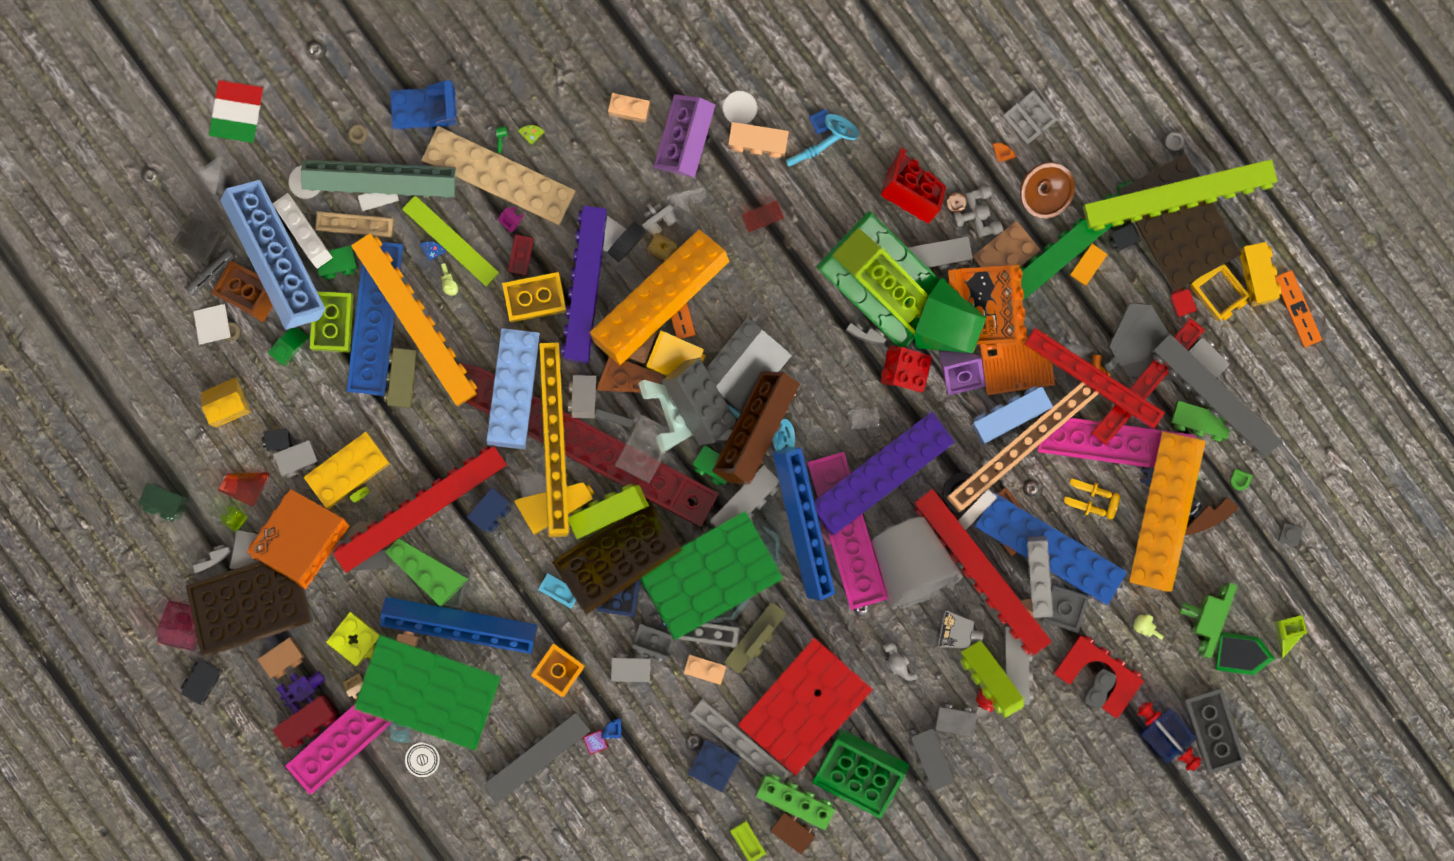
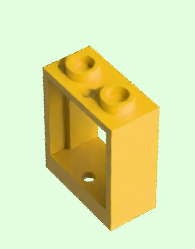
(1232, 281)

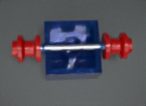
(1168, 736)

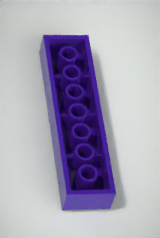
(586, 284)
(882, 473)

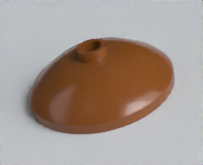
(1054, 196)

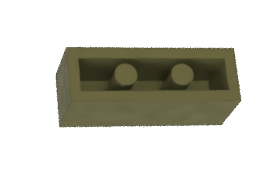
(401, 378)

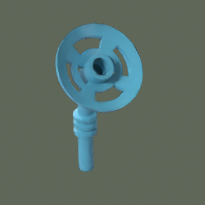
(839, 131)
(781, 436)

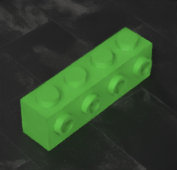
(795, 801)

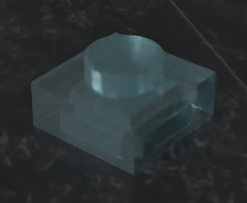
(400, 733)

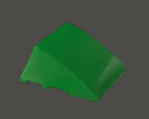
(948, 322)

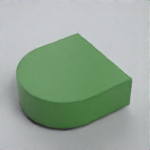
(1240, 480)

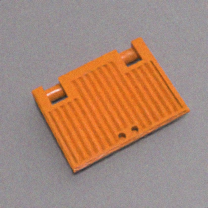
(1014, 368)

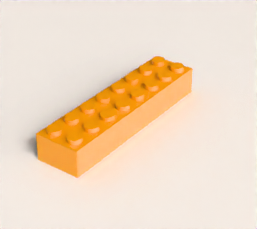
(659, 297)
(1167, 511)

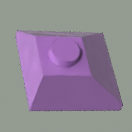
(961, 371)

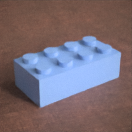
(1012, 415)

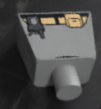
(957, 632)

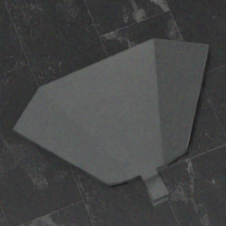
(1135, 339)

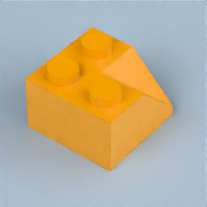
(558, 670)

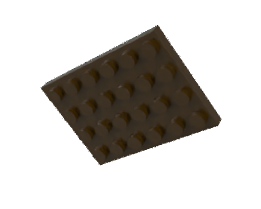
(1186, 240)
(616, 557)
(245, 607)

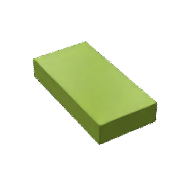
(748, 841)

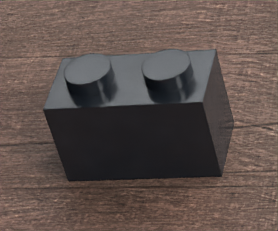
(201, 682)

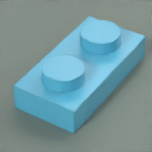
(557, 590)

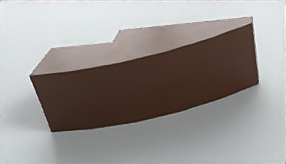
(1211, 517)

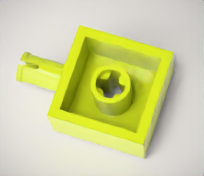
(354, 652)

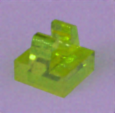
(234, 518)

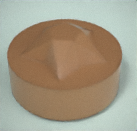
(956, 202)

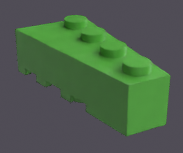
(431, 575)

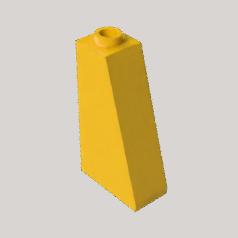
(535, 507)

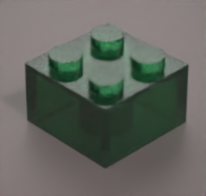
(165, 502)

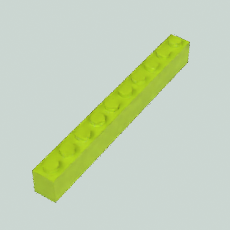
(1180, 194)

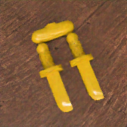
(1113, 506)

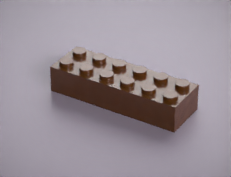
(756, 427)

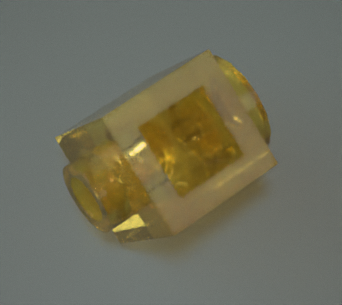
(661, 247)

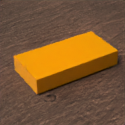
(1088, 264)

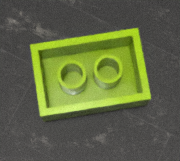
(334, 327)

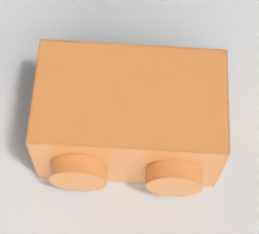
(629, 108)
(705, 669)

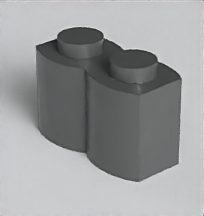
(1101, 684)

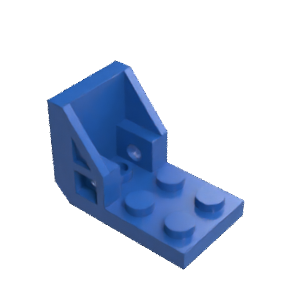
(424, 107)

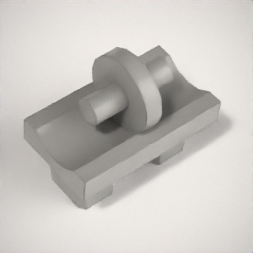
(665, 214)

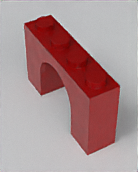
(1084, 652)

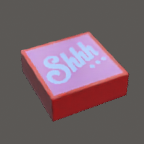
(594, 742)

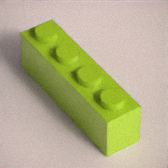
(608, 511)
(992, 679)

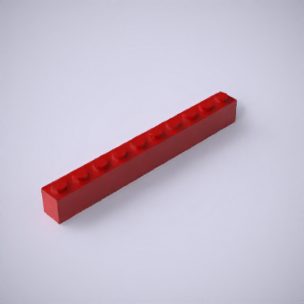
(418, 510)
(983, 573)

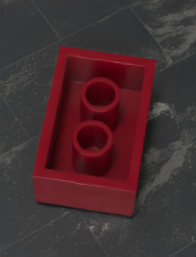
(305, 723)

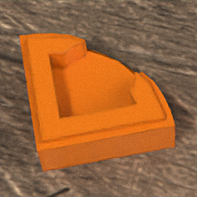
(1003, 152)

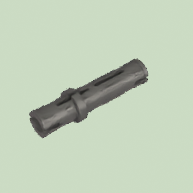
(209, 272)

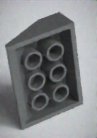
(743, 360)

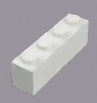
(302, 230)

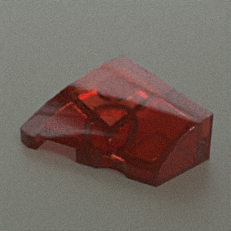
(244, 486)

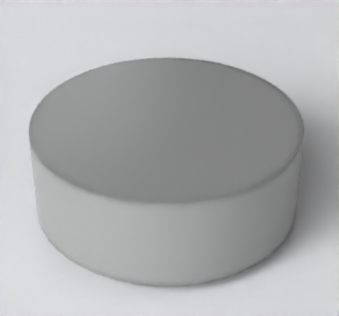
(1174, 141)

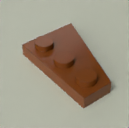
(625, 377)

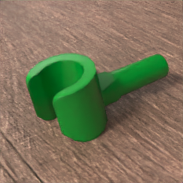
(501, 132)

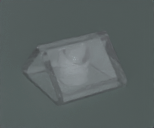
(215, 176)

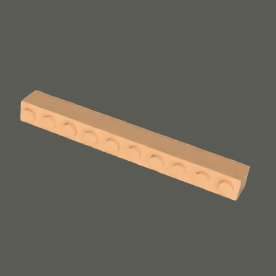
(1021, 446)

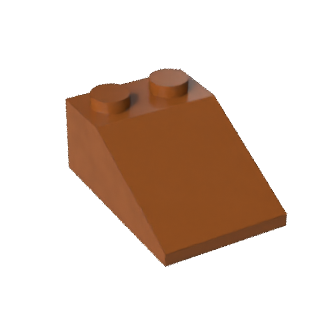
(244, 291)

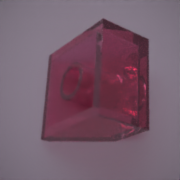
(177, 627)

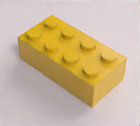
(347, 470)

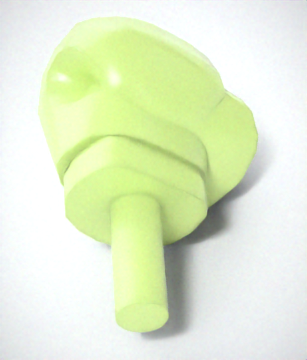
(449, 286)
(1144, 625)

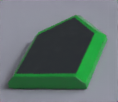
(1242, 654)

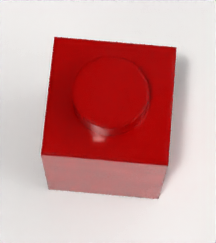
(1182, 302)

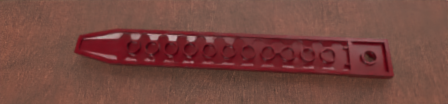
(601, 452)

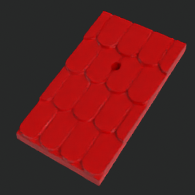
(793, 720)

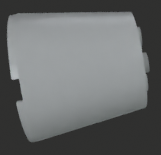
(913, 563)

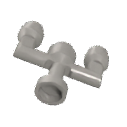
(979, 213)

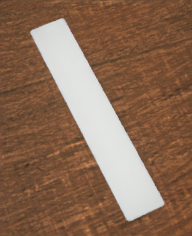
(977, 509)

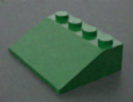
(861, 773)

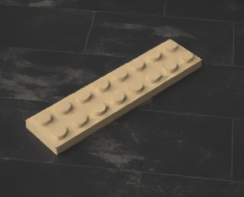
(499, 176)

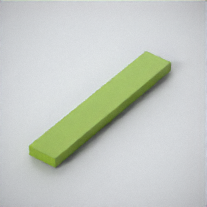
(450, 241)

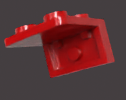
(906, 369)

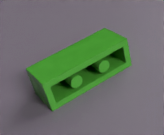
(1199, 421)

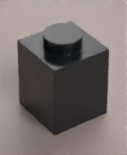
(1123, 238)
(276, 440)

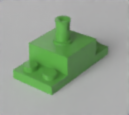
(1210, 617)

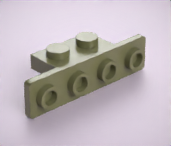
(755, 637)

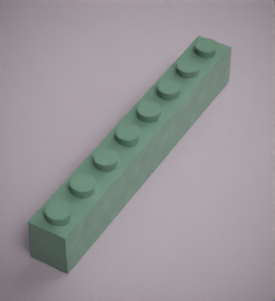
(378, 178)

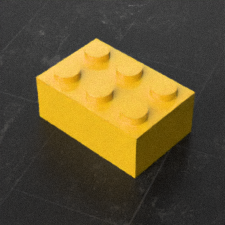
(1259, 274)
(534, 297)

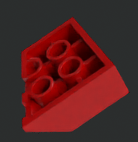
(913, 188)

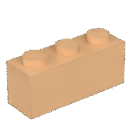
(758, 140)

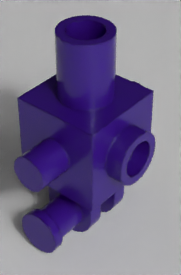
(302, 689)

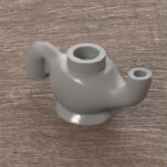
(898, 663)

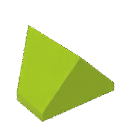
(1289, 632)

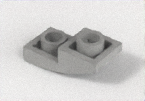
(873, 336)
(217, 556)

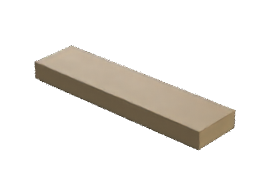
(354, 224)

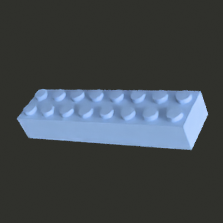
(272, 254)

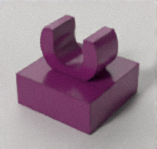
(510, 219)

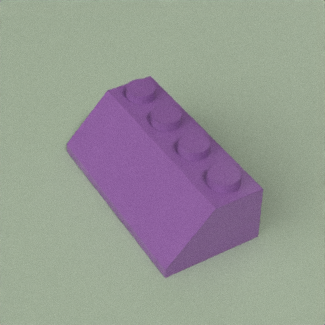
(684, 135)

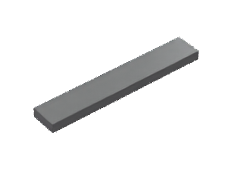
(737, 740)

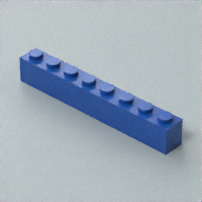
(803, 523)
(458, 625)

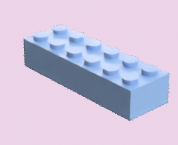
(513, 389)

